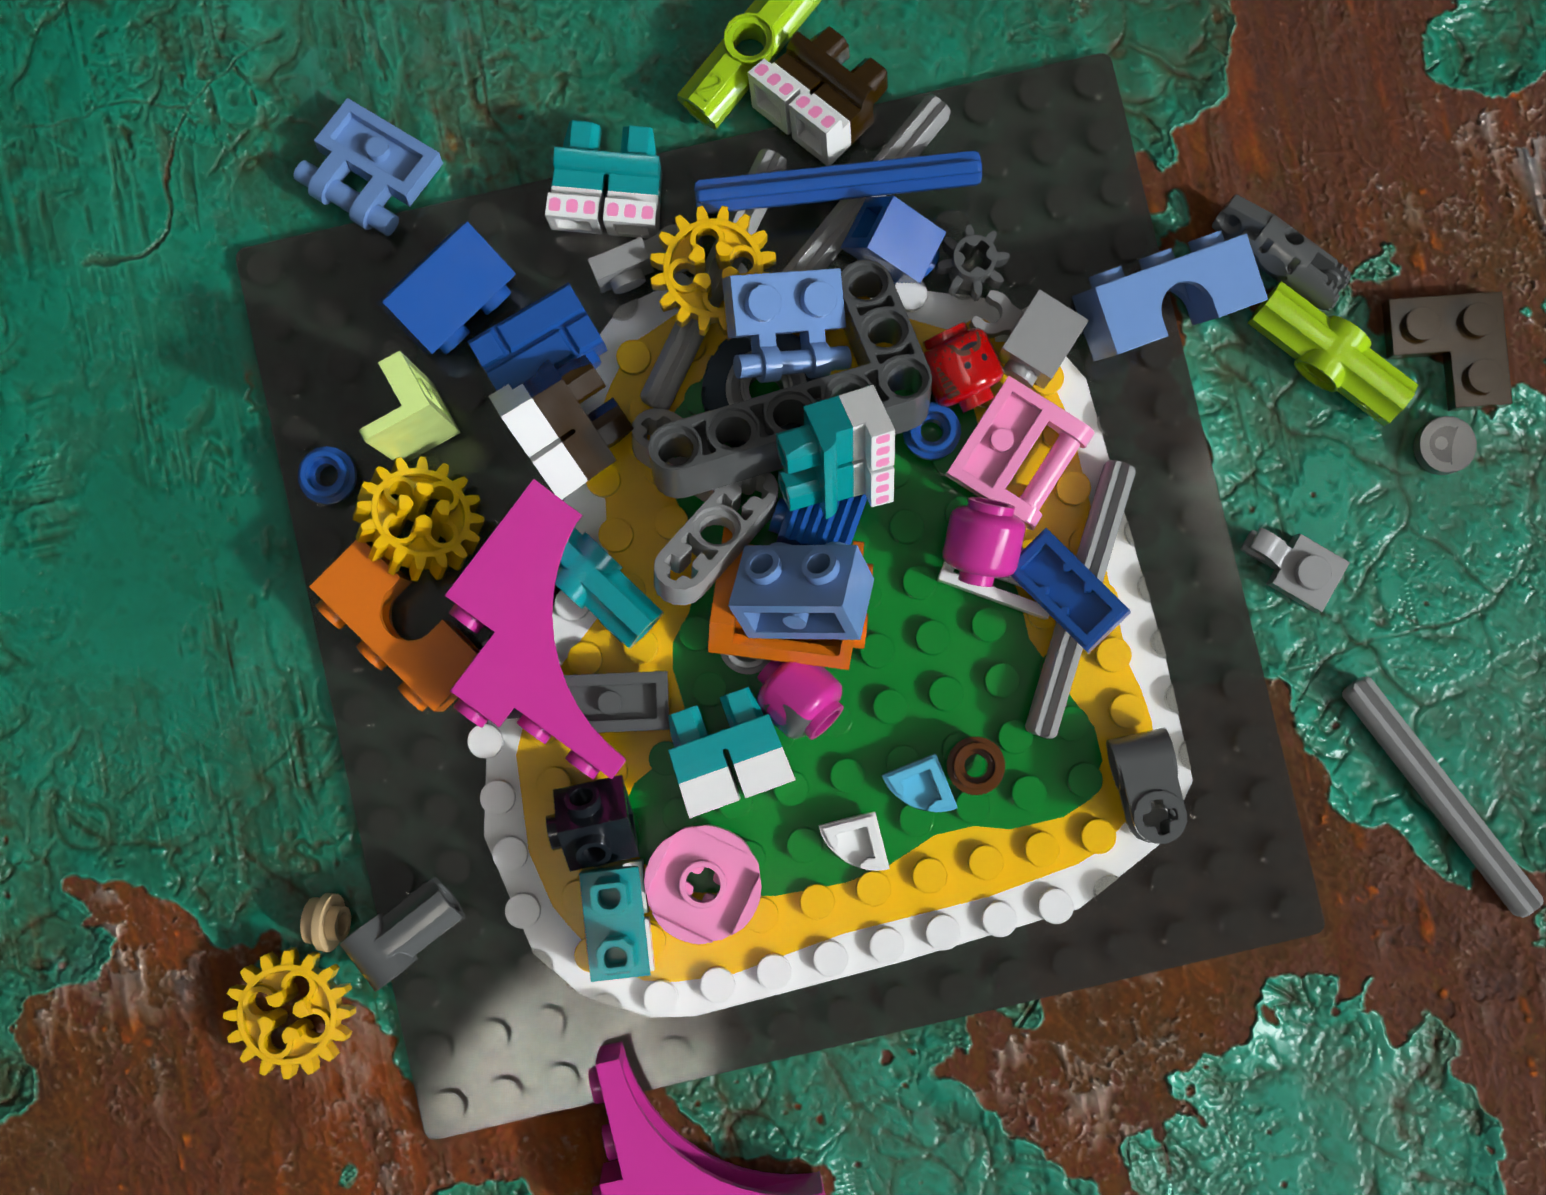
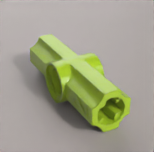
(724, 74)
(1333, 354)

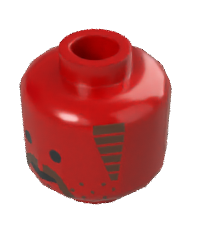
(962, 367)

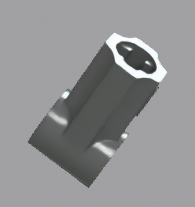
(392, 941)

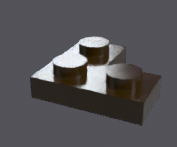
(1467, 334)

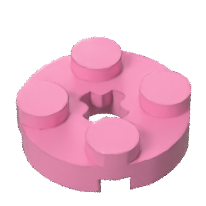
(671, 894)

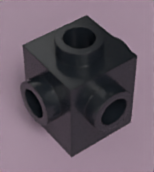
(593, 823)

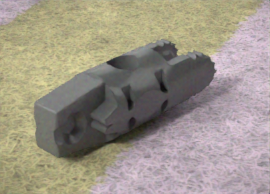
(1284, 252)

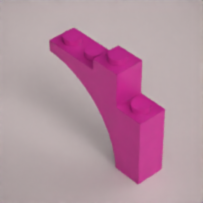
(518, 667)
(656, 1157)

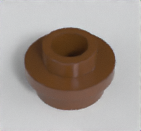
(993, 770)

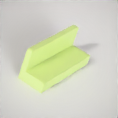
(419, 422)

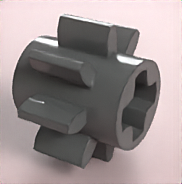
(965, 249)

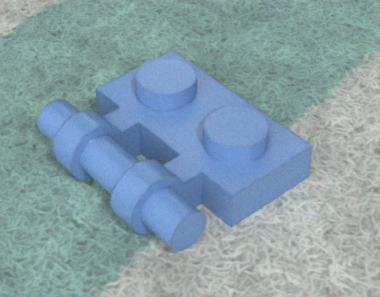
(375, 151)
(786, 304)

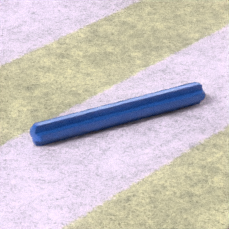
(839, 182)

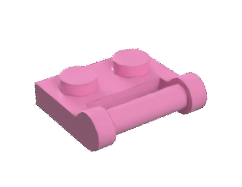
(1004, 441)

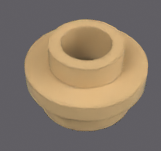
(325, 922)

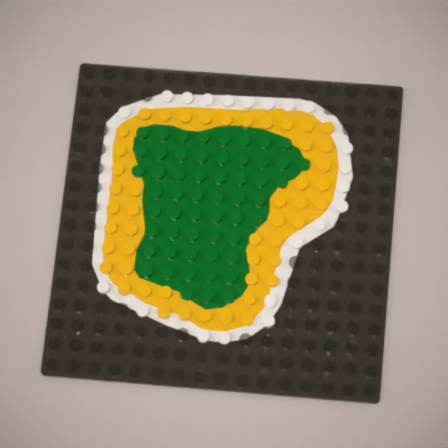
(980, 901)

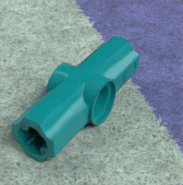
(595, 582)

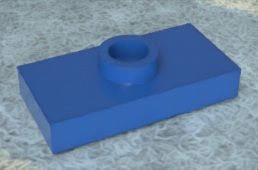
(1068, 591)

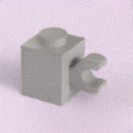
(1037, 337)

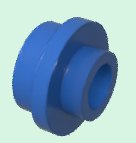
(951, 432)
(310, 471)

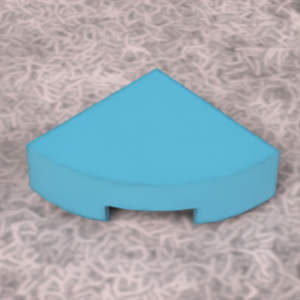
(921, 785)

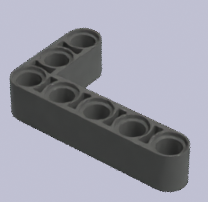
(760, 418)

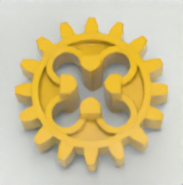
(685, 253)
(384, 518)
(302, 1042)

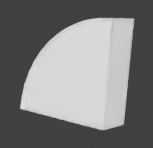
(857, 841)

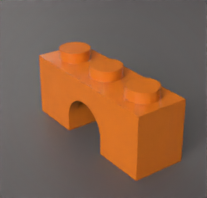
(362, 597)

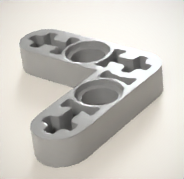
(718, 509)

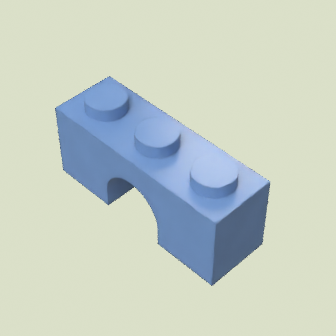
(1210, 281)

